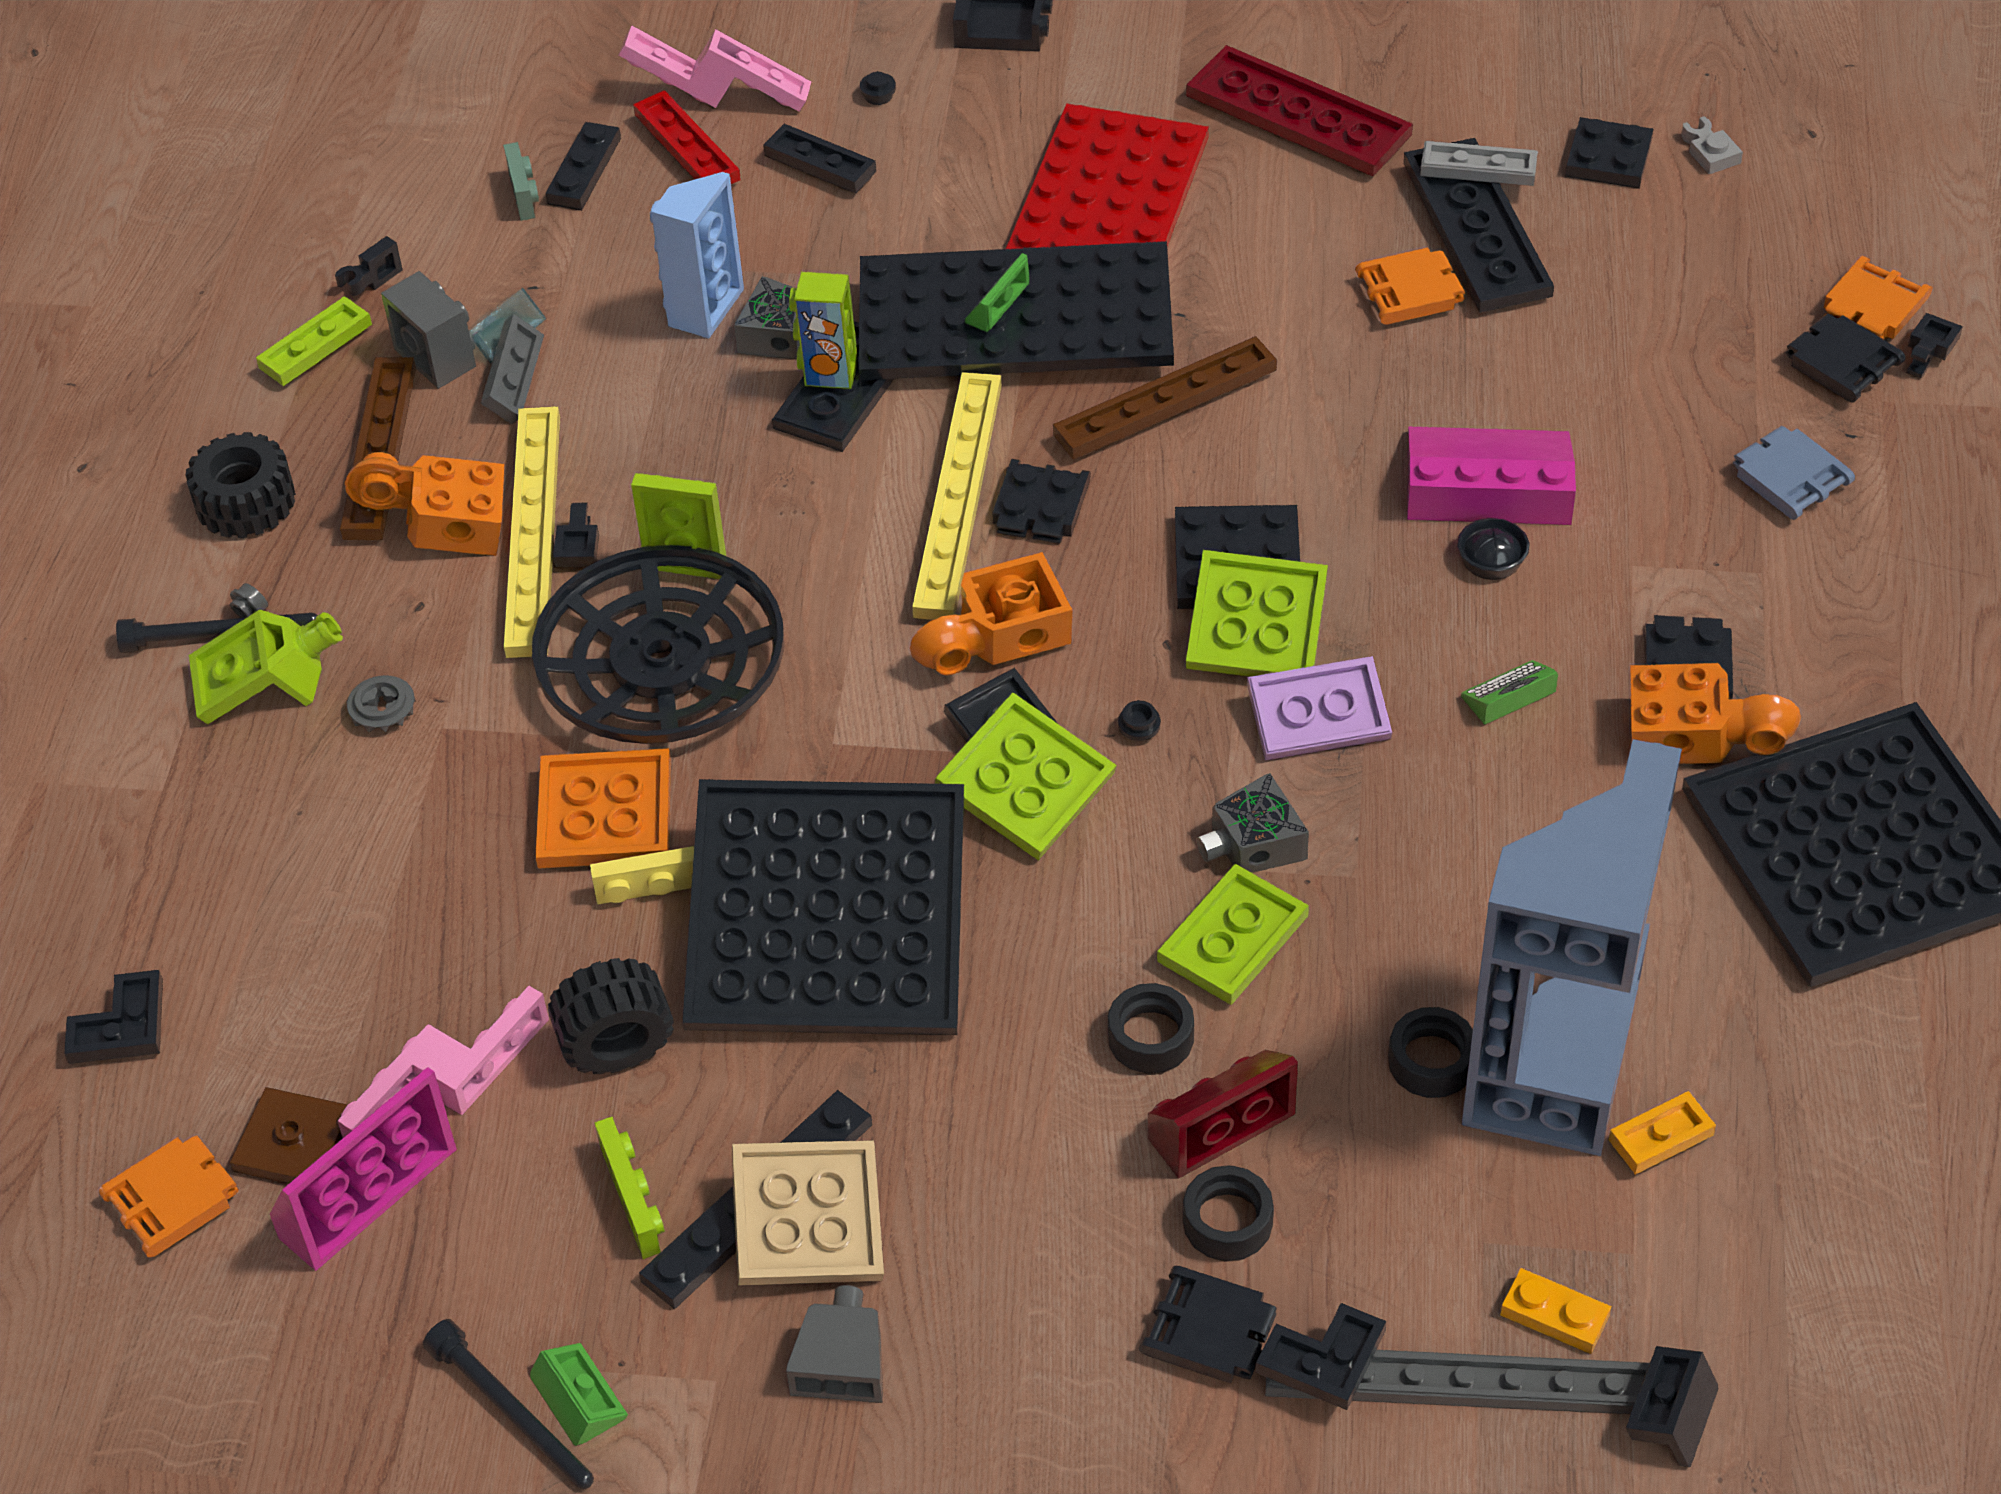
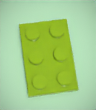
(678, 514)
(1233, 934)

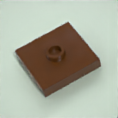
(287, 1135)

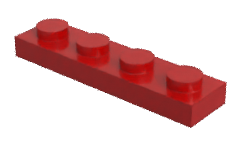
(683, 137)

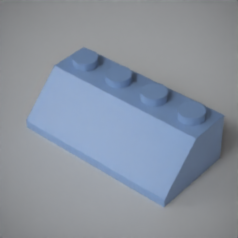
(698, 253)

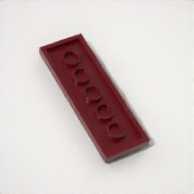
(1299, 110)

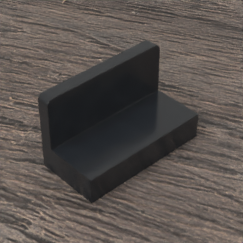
(1674, 1402)

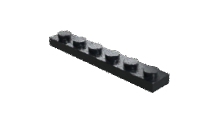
(712, 1238)

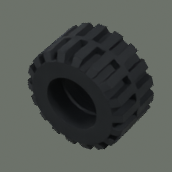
(240, 484)
(610, 1016)

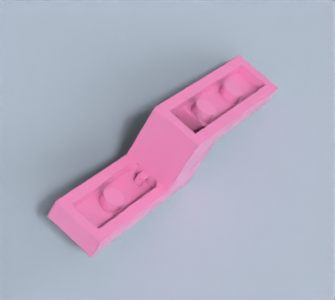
(715, 68)
(458, 1069)

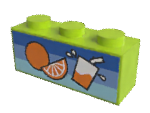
(824, 329)

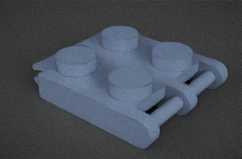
(1791, 470)

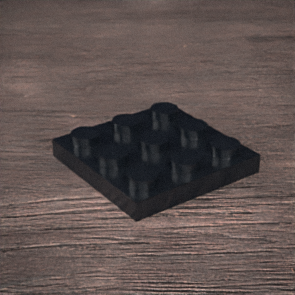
(1242, 530)

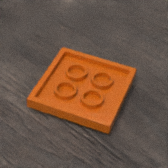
(602, 806)

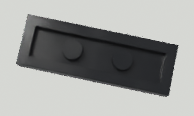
(819, 158)
(583, 166)

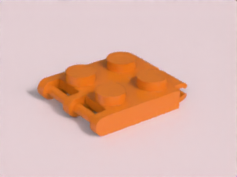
(1411, 284)
(1875, 301)
(171, 1193)

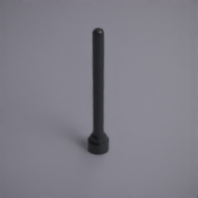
(135, 634)
(448, 1344)

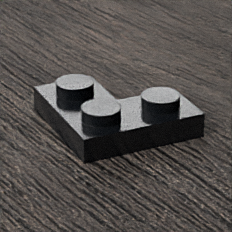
(127, 1030)
(1325, 1368)

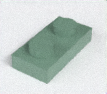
(519, 171)

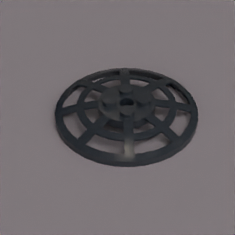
(657, 633)

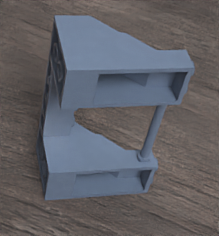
(1577, 911)

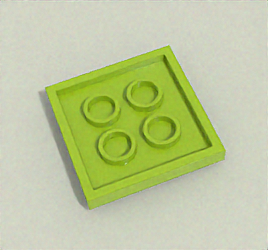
(1255, 614)
(1027, 775)

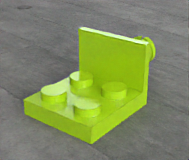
(257, 654)

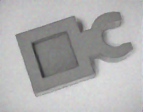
(1710, 149)

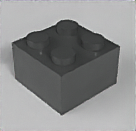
(429, 328)

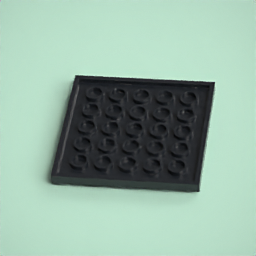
(1858, 842)
(825, 908)

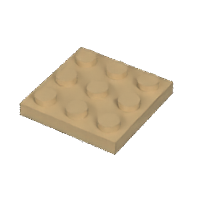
(806, 1212)

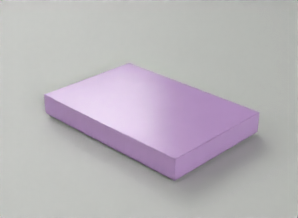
(1319, 708)

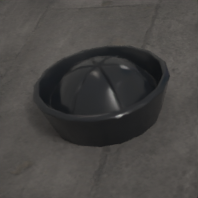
(1493, 548)

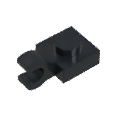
(376, 267)
(1931, 338)
(578, 542)

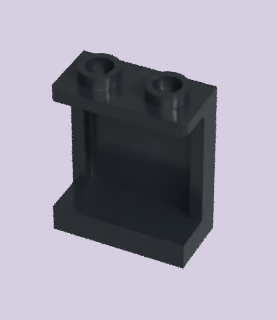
(1001, 24)

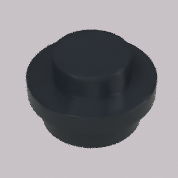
(878, 88)
(1139, 721)

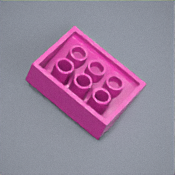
(1490, 475)
(365, 1172)

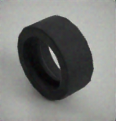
(1151, 999)
(1425, 1023)
(1235, 1182)

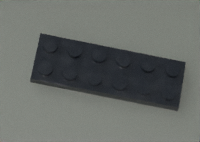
(1482, 237)

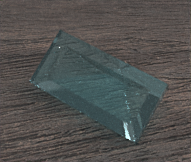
(488, 328)

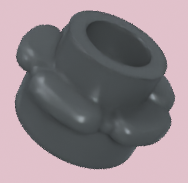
(247, 601)

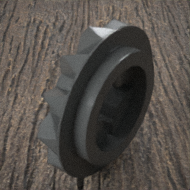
(364, 701)

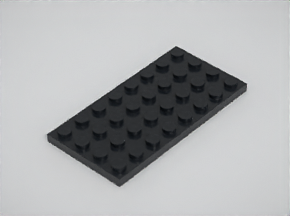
(1077, 313)

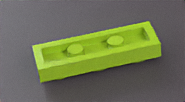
(313, 341)
(630, 1186)

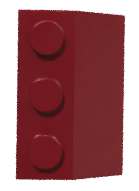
(1224, 1111)

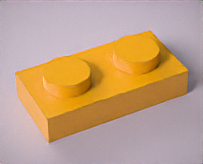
(1662, 1132)
(1555, 1310)

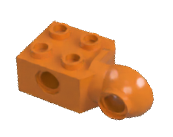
(446, 499)
(1003, 617)
(1693, 712)

